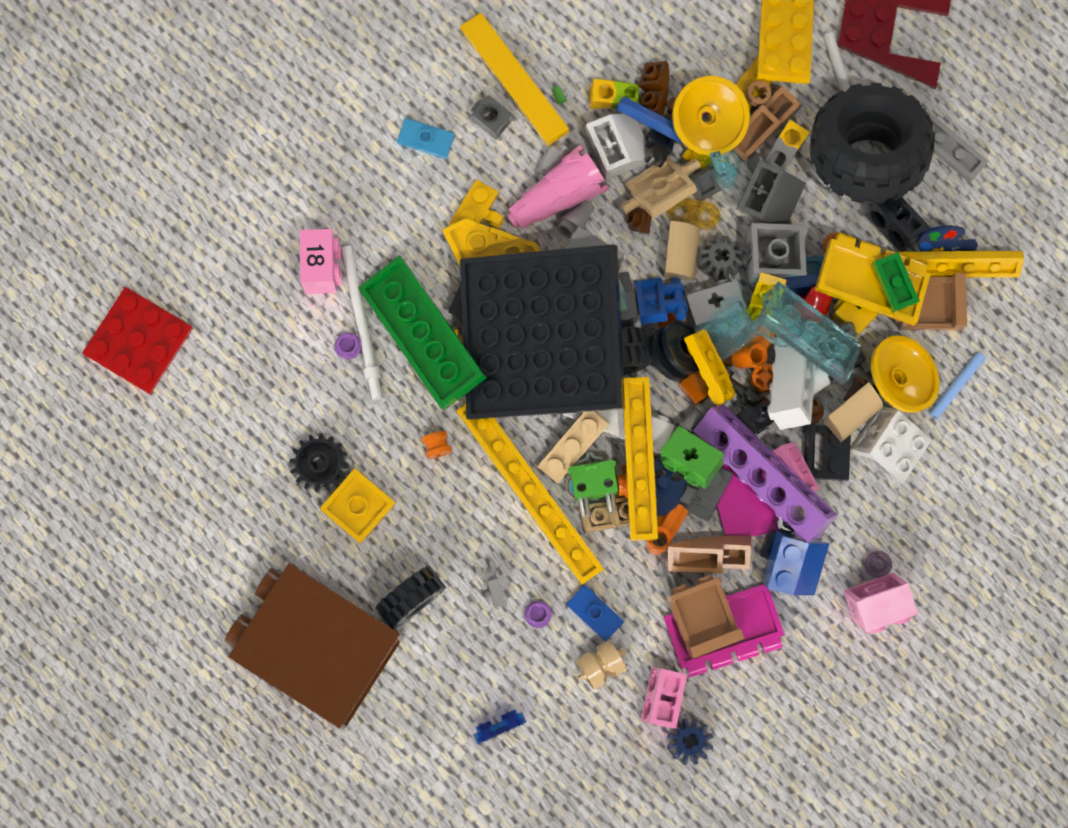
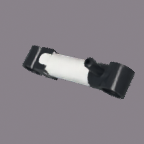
(757, 416)

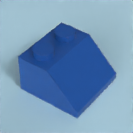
(794, 564)

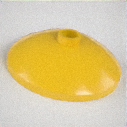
(726, 112)
(905, 374)

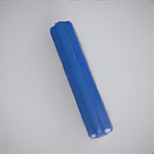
(648, 118)

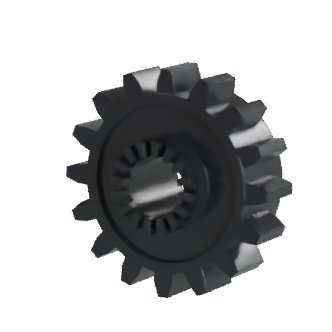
(323, 477)

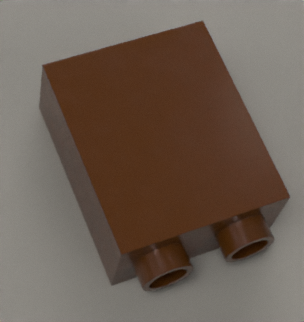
(312, 645)

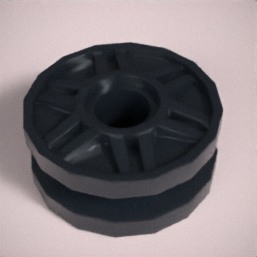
(671, 352)

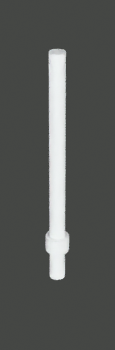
(371, 371)

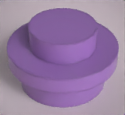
(348, 346)
(538, 614)

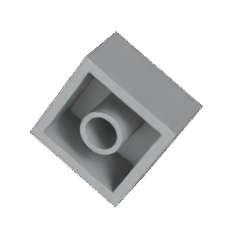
(775, 250)

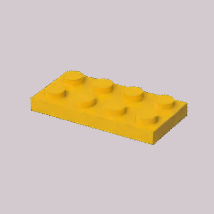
(785, 41)

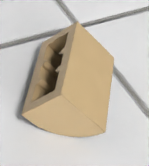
(682, 251)
(854, 412)

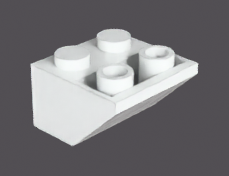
(617, 144)

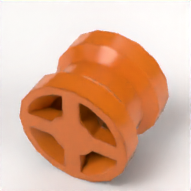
(764, 373)
(436, 445)

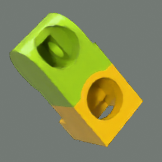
(609, 93)

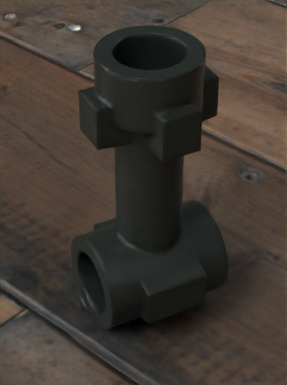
(748, 395)

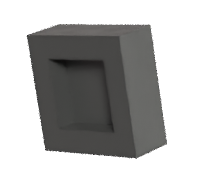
(705, 183)

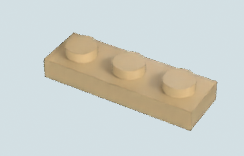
(573, 444)

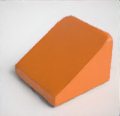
(694, 388)

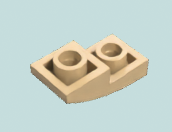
(602, 520)

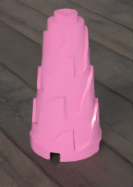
(561, 188)

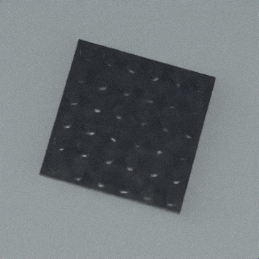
(544, 332)

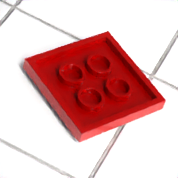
(137, 340)

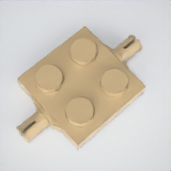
(661, 187)

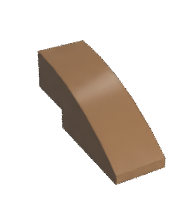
(767, 121)
(710, 554)

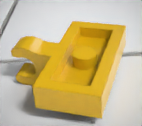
(477, 206)

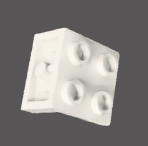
(892, 442)

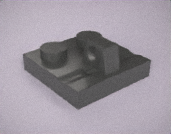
(703, 501)

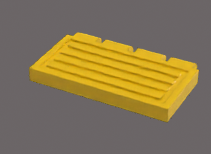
(851, 277)

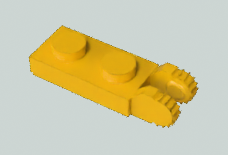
(710, 367)

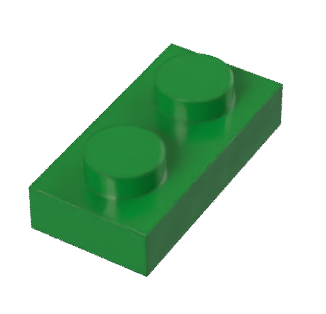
(895, 282)

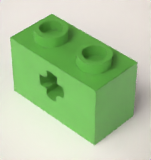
(684, 446)

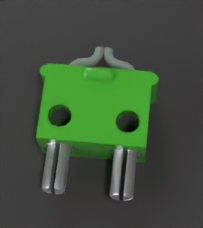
(593, 478)

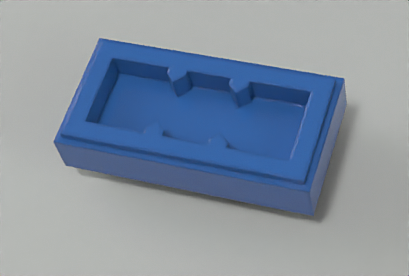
(595, 613)

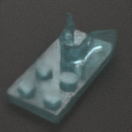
(807, 332)

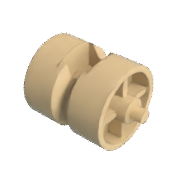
(602, 664)

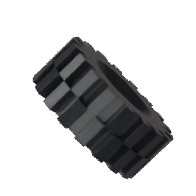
(410, 597)

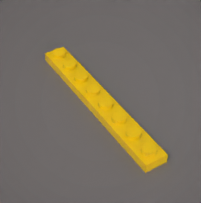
(534, 497)

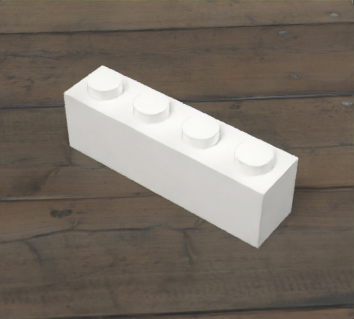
(791, 388)
(660, 427)

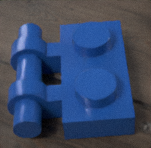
(652, 301)

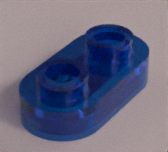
(488, 731)

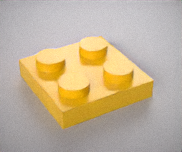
(357, 506)

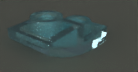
(724, 171)

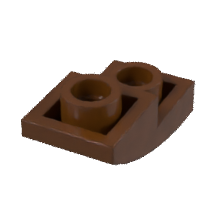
(655, 85)

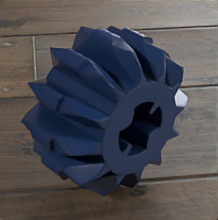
(694, 749)

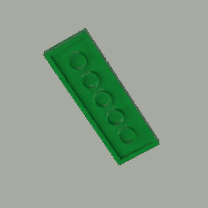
(422, 333)

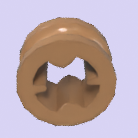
(758, 85)

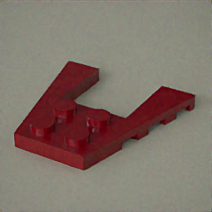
(869, 29)

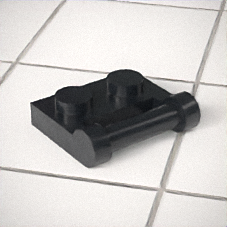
(834, 453)

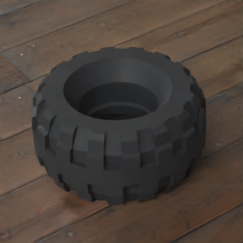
(875, 115)

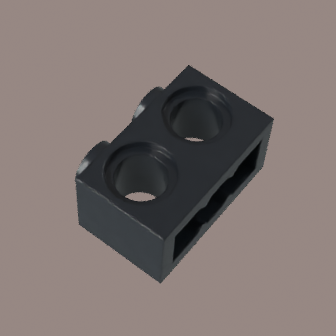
(897, 222)

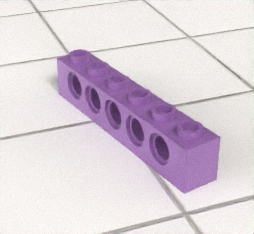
(778, 475)

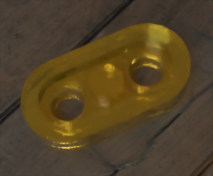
(693, 212)

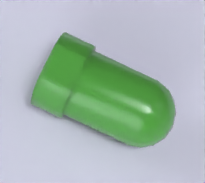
(558, 94)

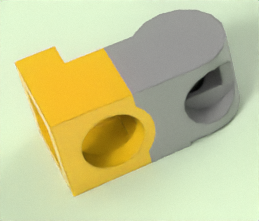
(787, 145)

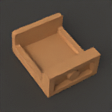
(943, 305)
(703, 616)

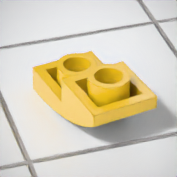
(763, 284)

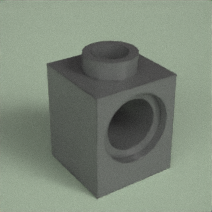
(493, 127)

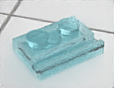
(729, 330)

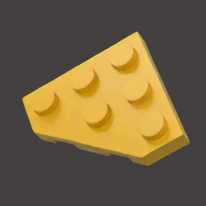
(474, 239)

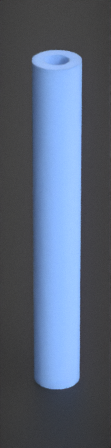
(957, 385)

